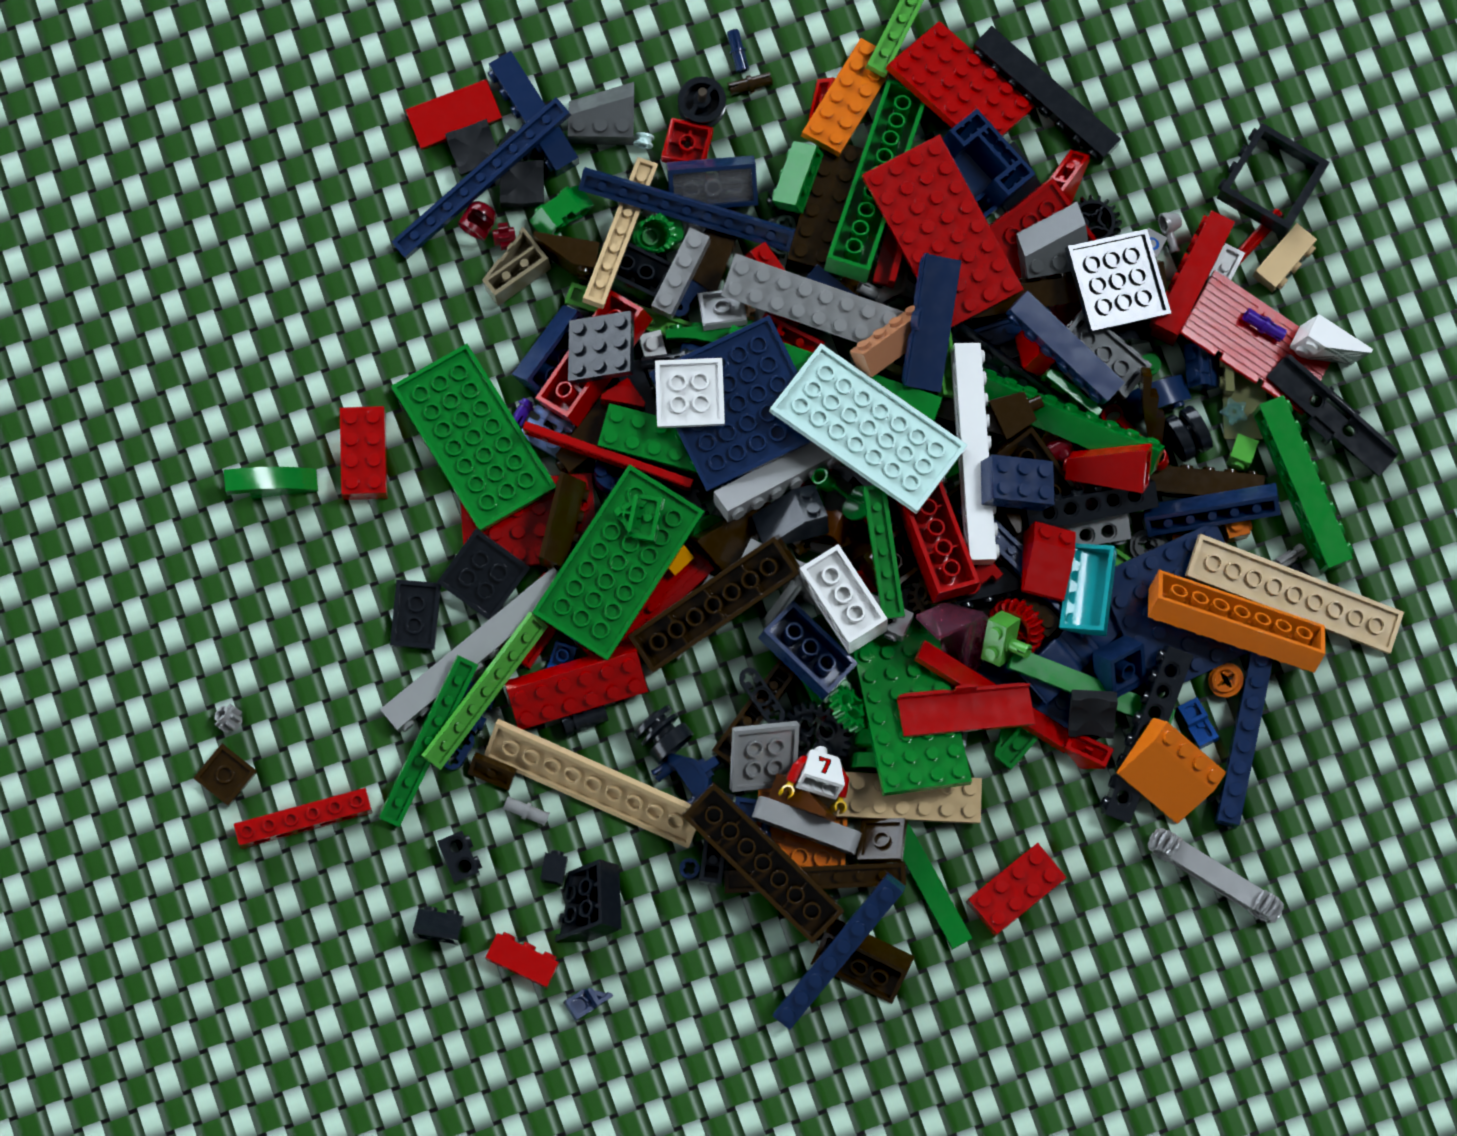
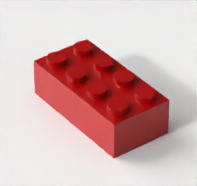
(363, 453)
(1016, 889)

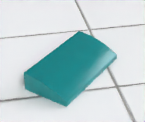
(1089, 590)

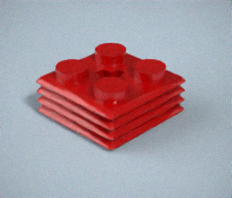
(682, 131)

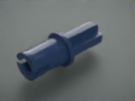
(738, 51)

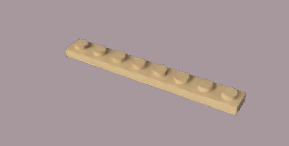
(617, 240)

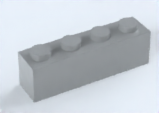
(681, 273)

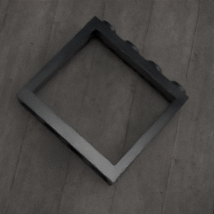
(1251, 208)

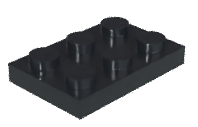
(415, 615)

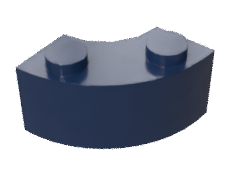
(1171, 393)

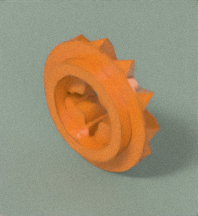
(1216, 680)

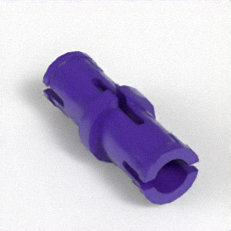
(1264, 325)

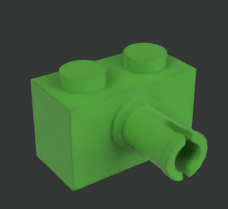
(1002, 639)

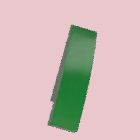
(270, 481)

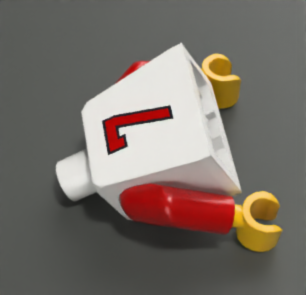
(820, 775)

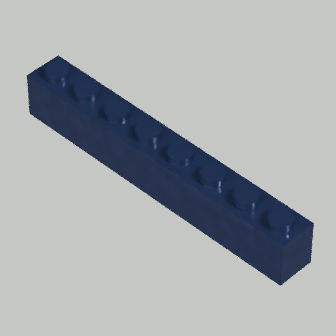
(1243, 740)
(839, 951)

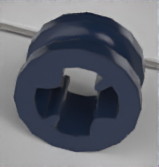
(682, 867)

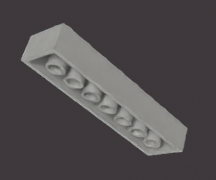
(805, 300)

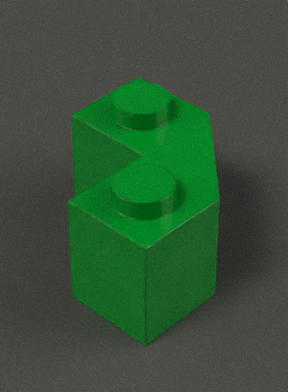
(560, 211)

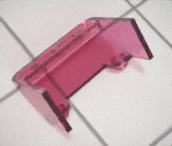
(959, 631)

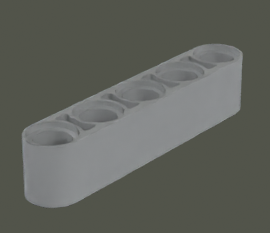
(806, 825)

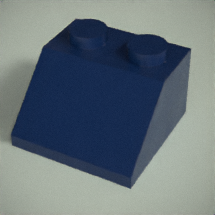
(1120, 665)

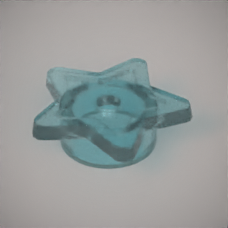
(1228, 411)

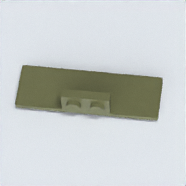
(1240, 390)

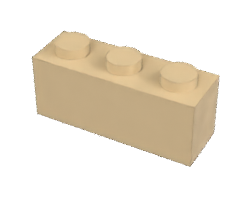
(1285, 258)

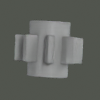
(228, 718)

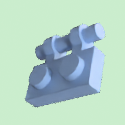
(561, 424)

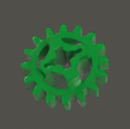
(848, 708)

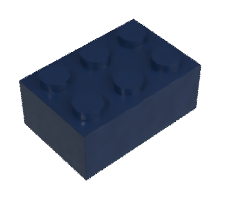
(1017, 483)

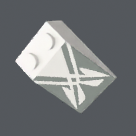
(1327, 342)

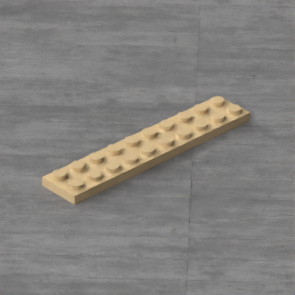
(1294, 593)
(591, 782)

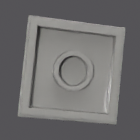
(720, 311)

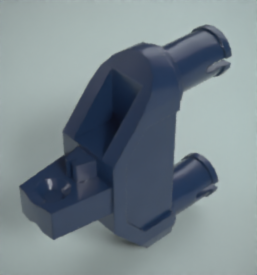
(694, 772)

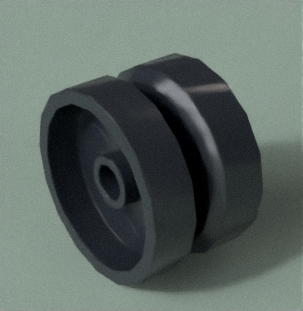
(1187, 434)

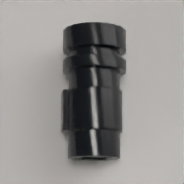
(583, 720)

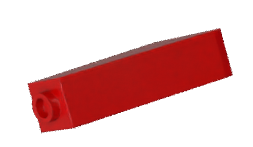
(1111, 467)

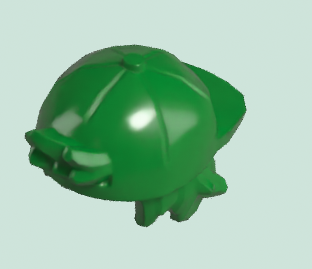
(657, 233)

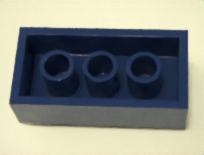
(807, 650)

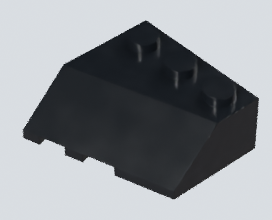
(591, 903)

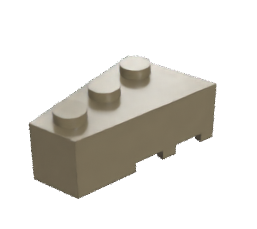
(516, 268)

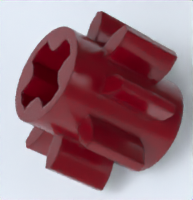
(503, 235)

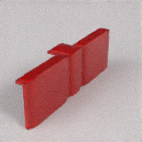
(965, 709)

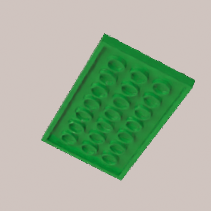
(473, 437)
(613, 573)
(906, 763)

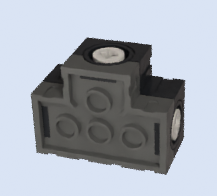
(1113, 352)

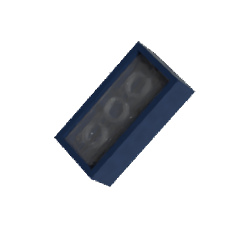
(716, 181)

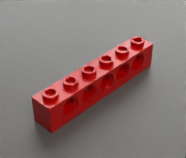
(303, 818)

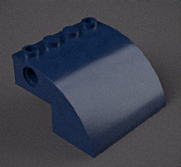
(986, 162)

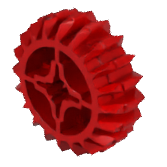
(1030, 626)

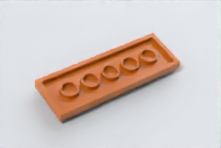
(845, 102)

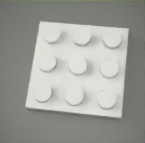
(689, 393)

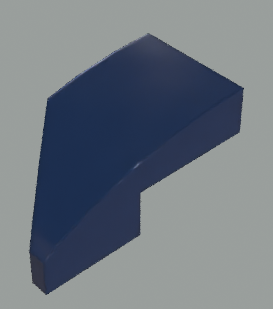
(585, 1002)

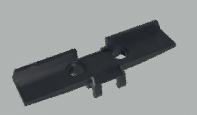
(1366, 442)

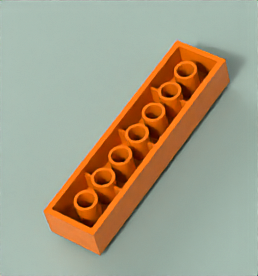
(1236, 621)

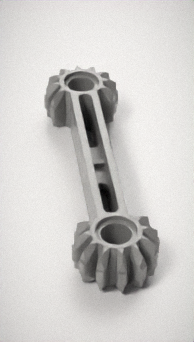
(1215, 875)

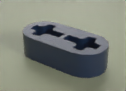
(463, 754)

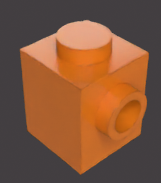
(1236, 531)

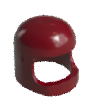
(478, 220)

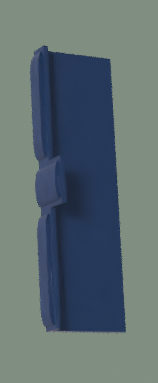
(931, 322)
(1071, 651)

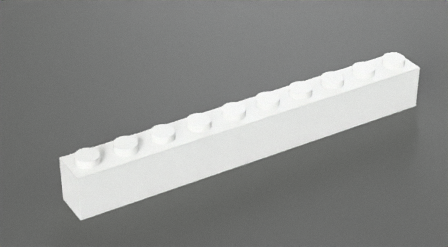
(971, 428)

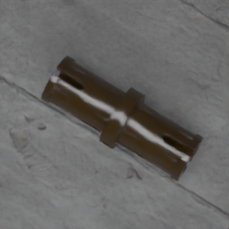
(750, 83)

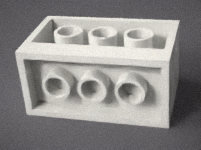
(843, 599)

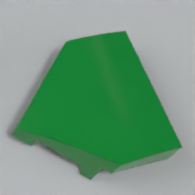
(642, 516)

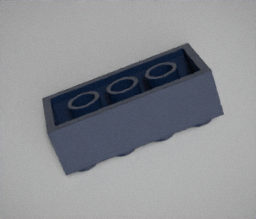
(547, 351)

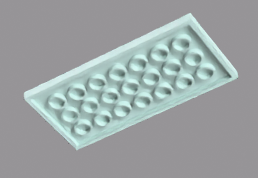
(868, 428)

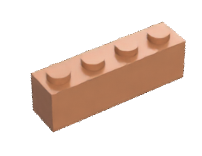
(884, 345)

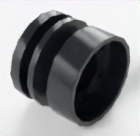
(663, 734)

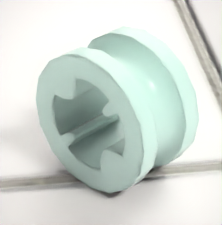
(643, 140)

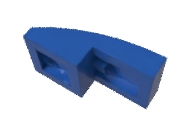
(1198, 723)

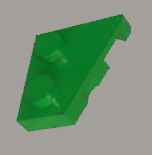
(1013, 745)

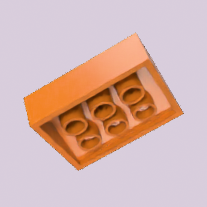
(1170, 770)

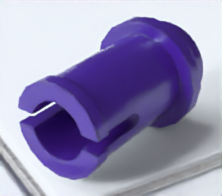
(522, 411)

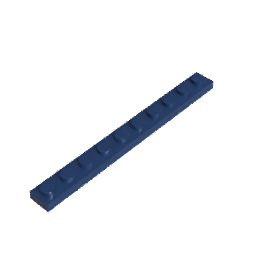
(481, 178)
(686, 209)

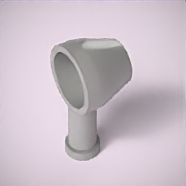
(1168, 224)

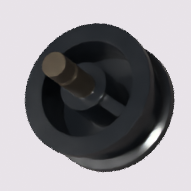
(702, 101)

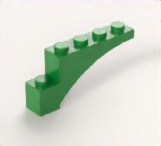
(696, 333)

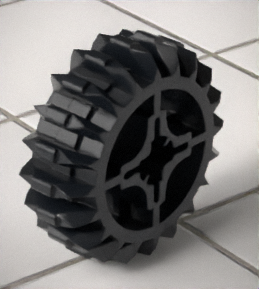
(1101, 209)

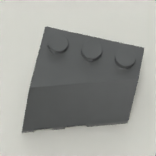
(603, 117)
(1044, 243)

